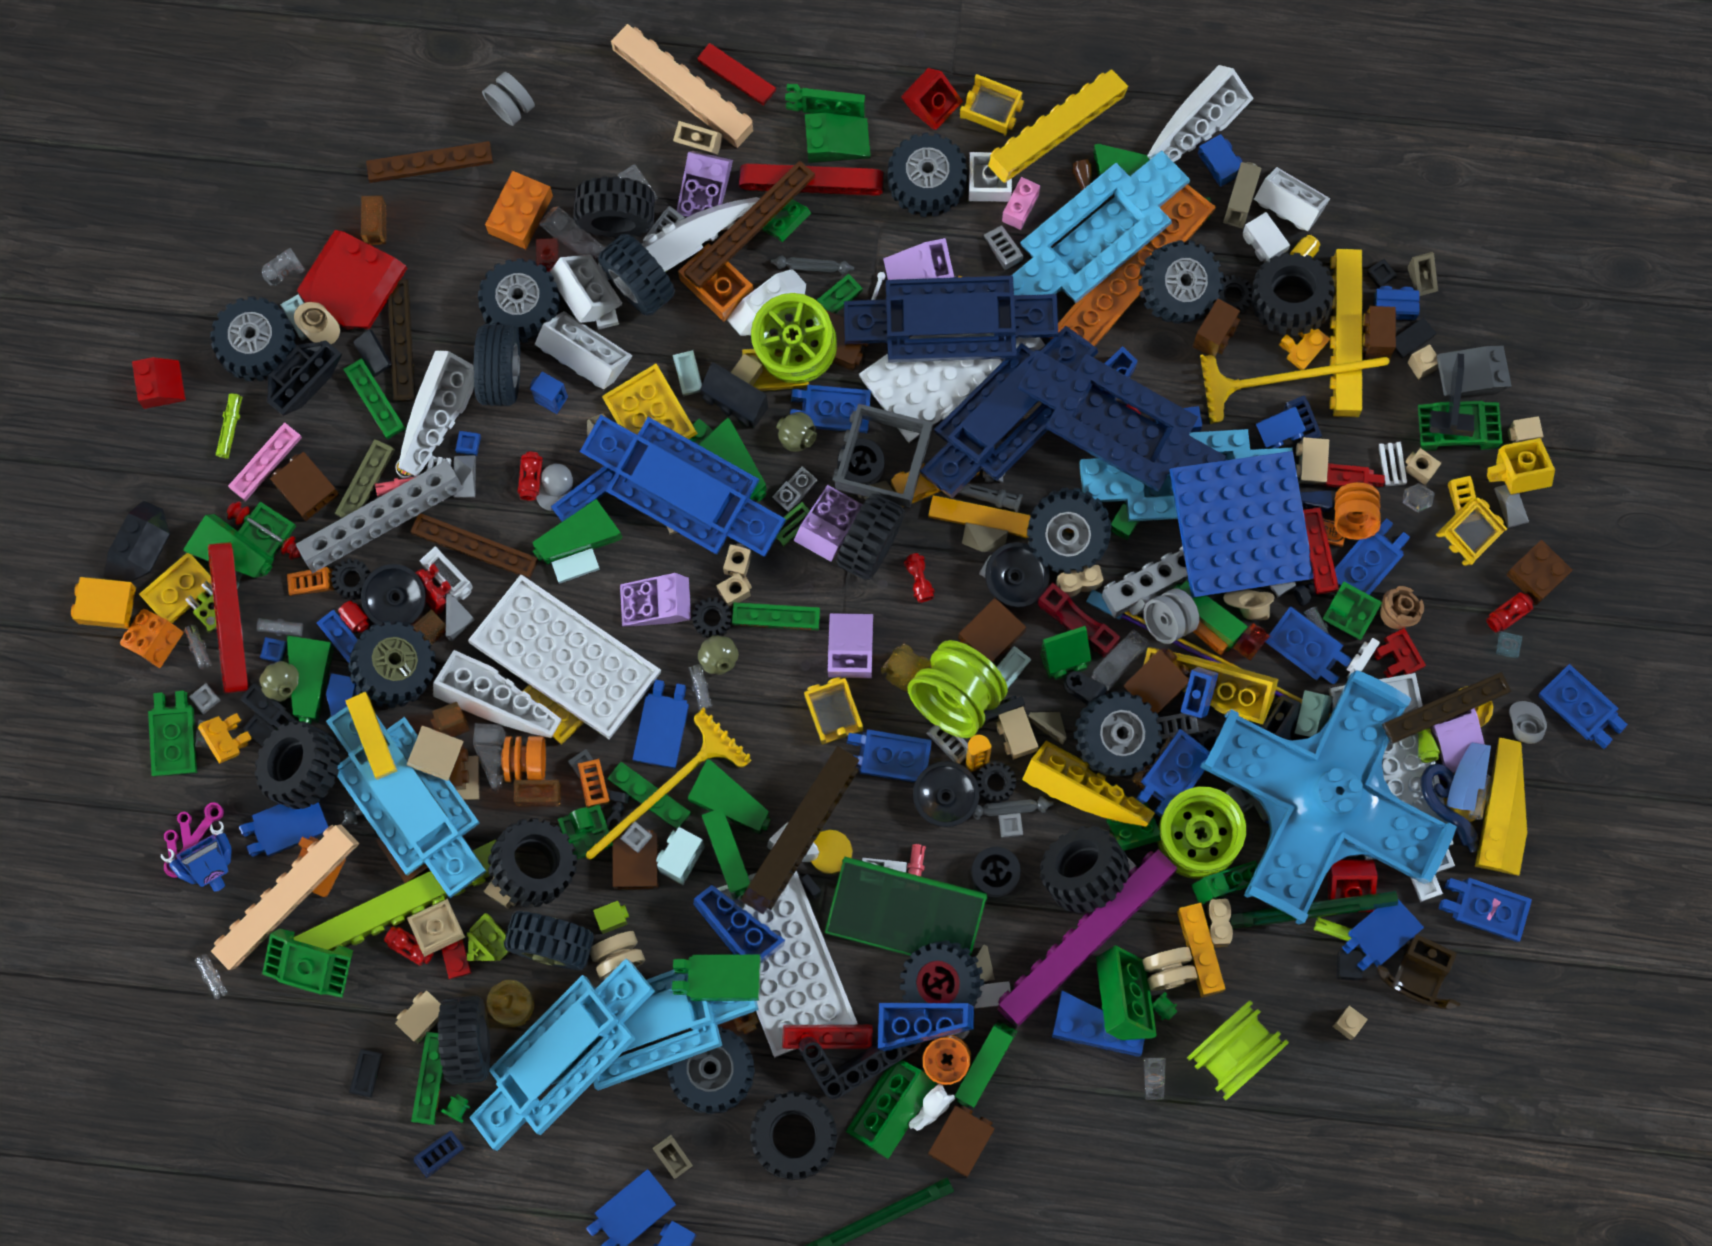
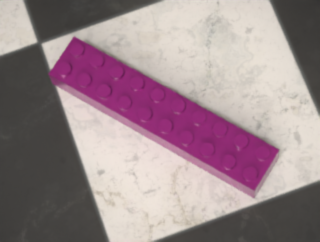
(1081, 943)

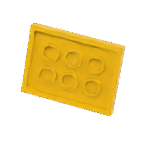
(645, 397)

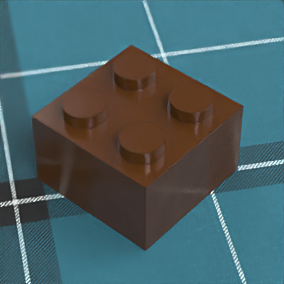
(1217, 329)
(1379, 332)
(1539, 572)

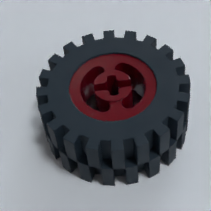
(945, 955)

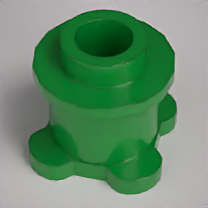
(1164, 1007)
(456, 1108)

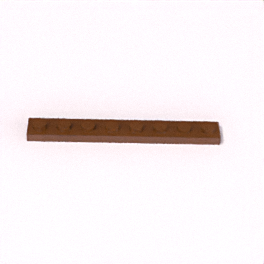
(749, 224)

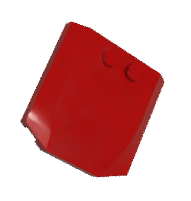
(351, 280)

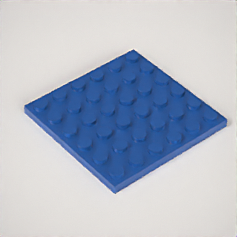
(1241, 523)

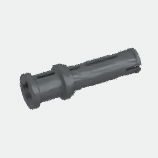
(1000, 498)

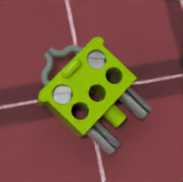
(208, 621)

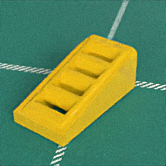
(1453, 484)

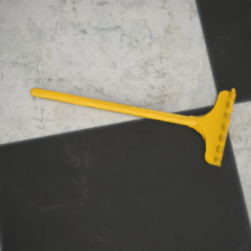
(1219, 387)
(715, 744)

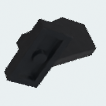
(1452, 421)

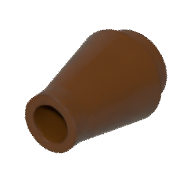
(1083, 173)

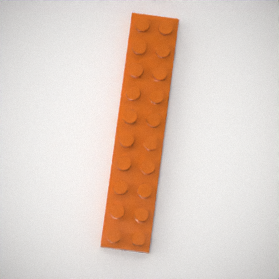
(1113, 296)

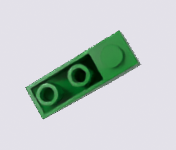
(1224, 883)

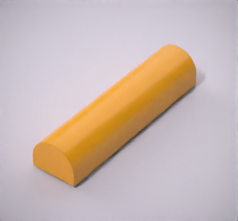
(978, 753)

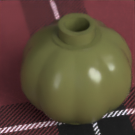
(796, 431)
(718, 655)
(279, 680)

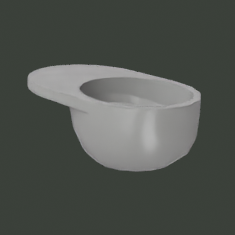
(554, 484)
(1528, 722)

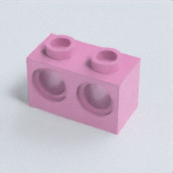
(1021, 203)

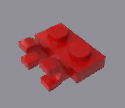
(434, 596)
(1404, 652)

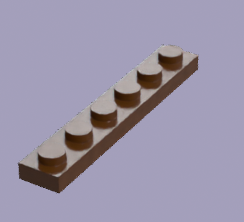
(429, 162)
(474, 545)

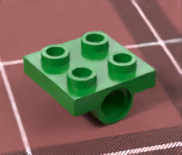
(786, 220)
(1352, 610)
(585, 829)
(1133, 836)

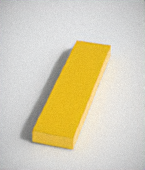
(371, 735)

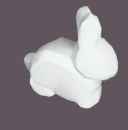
(934, 1105)

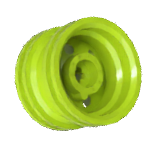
(815, 359)
(957, 689)
(1226, 815)
(1237, 1050)

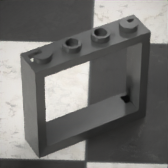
(891, 419)

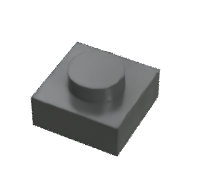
(582, 757)

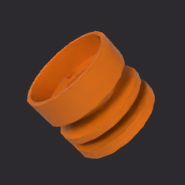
(1357, 511)
(524, 758)
(945, 1072)

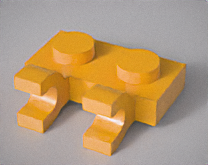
(1307, 348)
(219, 740)

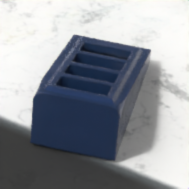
(1302, 401)
(1317, 499)
(426, 1153)

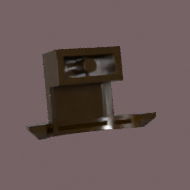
(1422, 972)

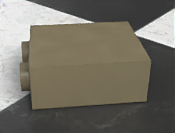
(1242, 194)

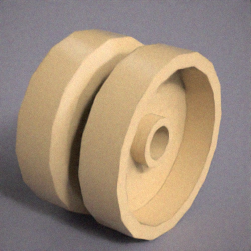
(614, 951)
(1169, 969)

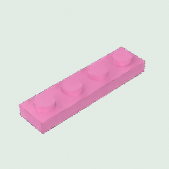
(265, 461)

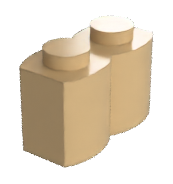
(1083, 581)
(1218, 917)

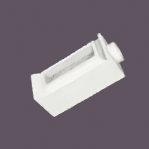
(459, 584)

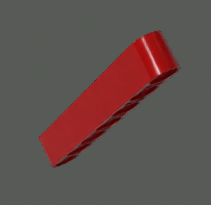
(827, 179)
(227, 617)

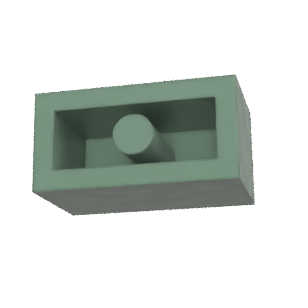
(1313, 713)

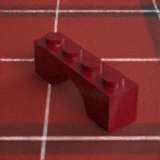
(1063, 609)

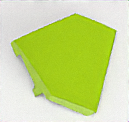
(486, 941)

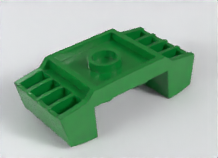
(1486, 425)
(307, 965)

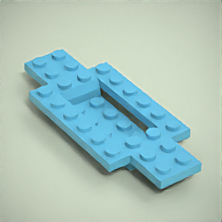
(1106, 237)
(1145, 503)
(405, 810)
(660, 1017)
(553, 1045)

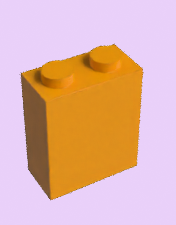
(103, 602)

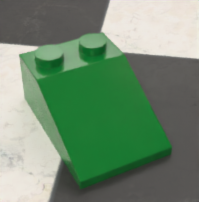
(836, 137)
(1066, 653)

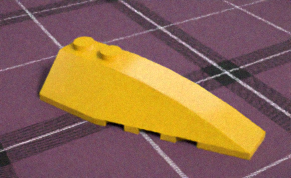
(1235, 688)
(1073, 783)
(1505, 814)

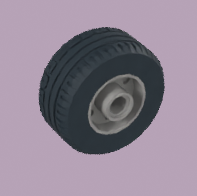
(497, 364)

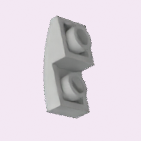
(795, 489)

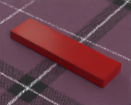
(736, 74)
(1320, 553)
(828, 1036)

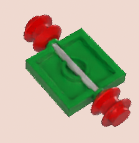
(265, 529)

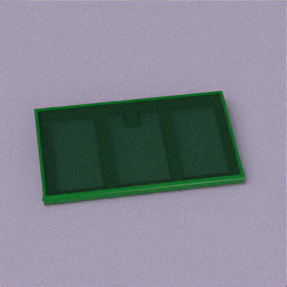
(901, 909)

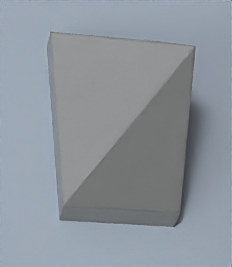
(466, 472)
(1511, 507)
(456, 618)

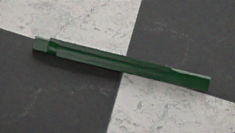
(1317, 909)
(886, 1214)

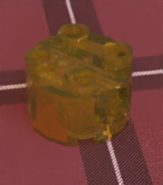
(903, 666)
(510, 1003)

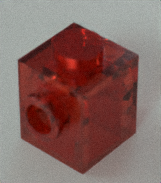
(547, 252)
(1251, 641)

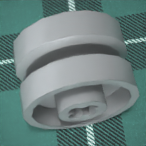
(508, 98)
(1171, 616)

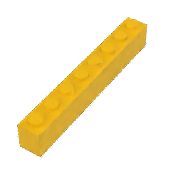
(1057, 125)
(1346, 332)

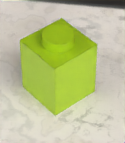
(611, 916)

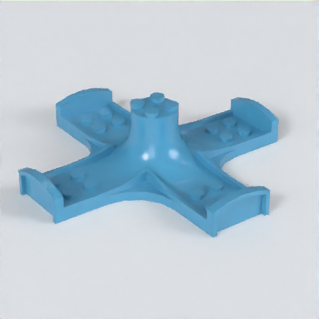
(1328, 797)

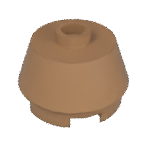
(1401, 608)

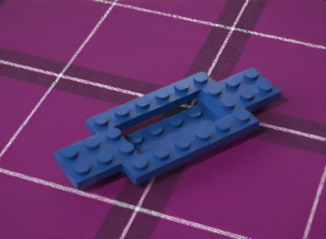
(688, 479)

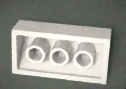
(582, 350)

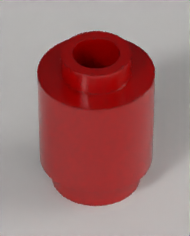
(354, 617)

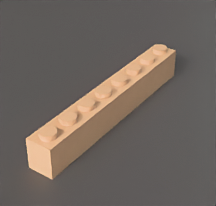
(682, 85)
(284, 897)

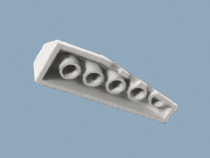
(1203, 113)
(686, 236)
(437, 405)
(492, 697)

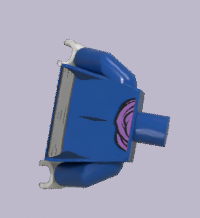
(204, 861)

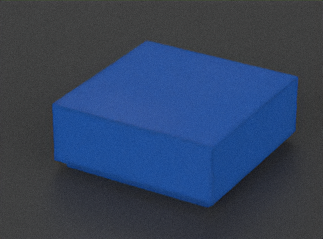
(468, 443)
(273, 650)

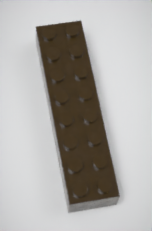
(801, 831)

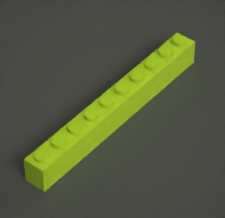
(386, 909)

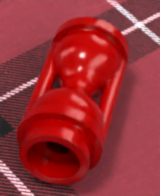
(529, 486)
(922, 587)
(1502, 618)
(399, 940)

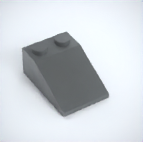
(1483, 370)

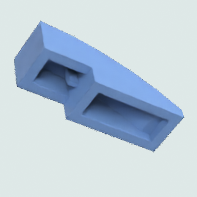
(1469, 777)

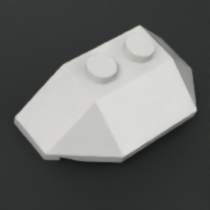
(779, 284)

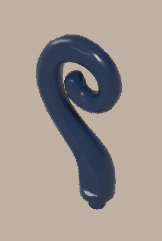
(1465, 830)

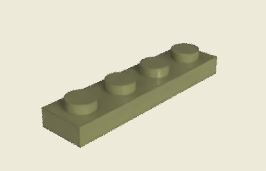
(365, 478)

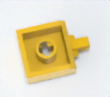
(1523, 466)

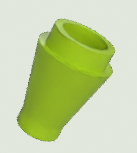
(1427, 747)

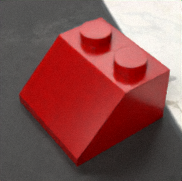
(932, 98)
(158, 382)
(1352, 879)

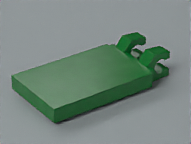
(823, 101)
(172, 736)
(719, 977)

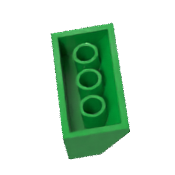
(1125, 995)
(891, 1107)

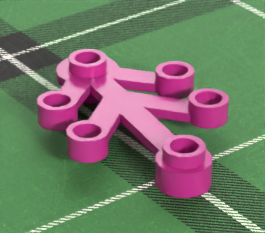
(187, 839)

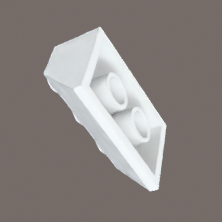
(1291, 199)
(584, 287)

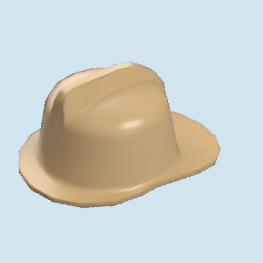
(316, 322)
(1251, 603)

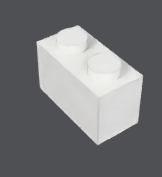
(1265, 238)

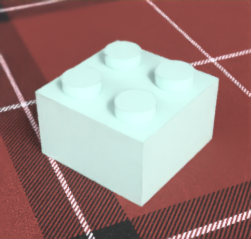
(680, 855)

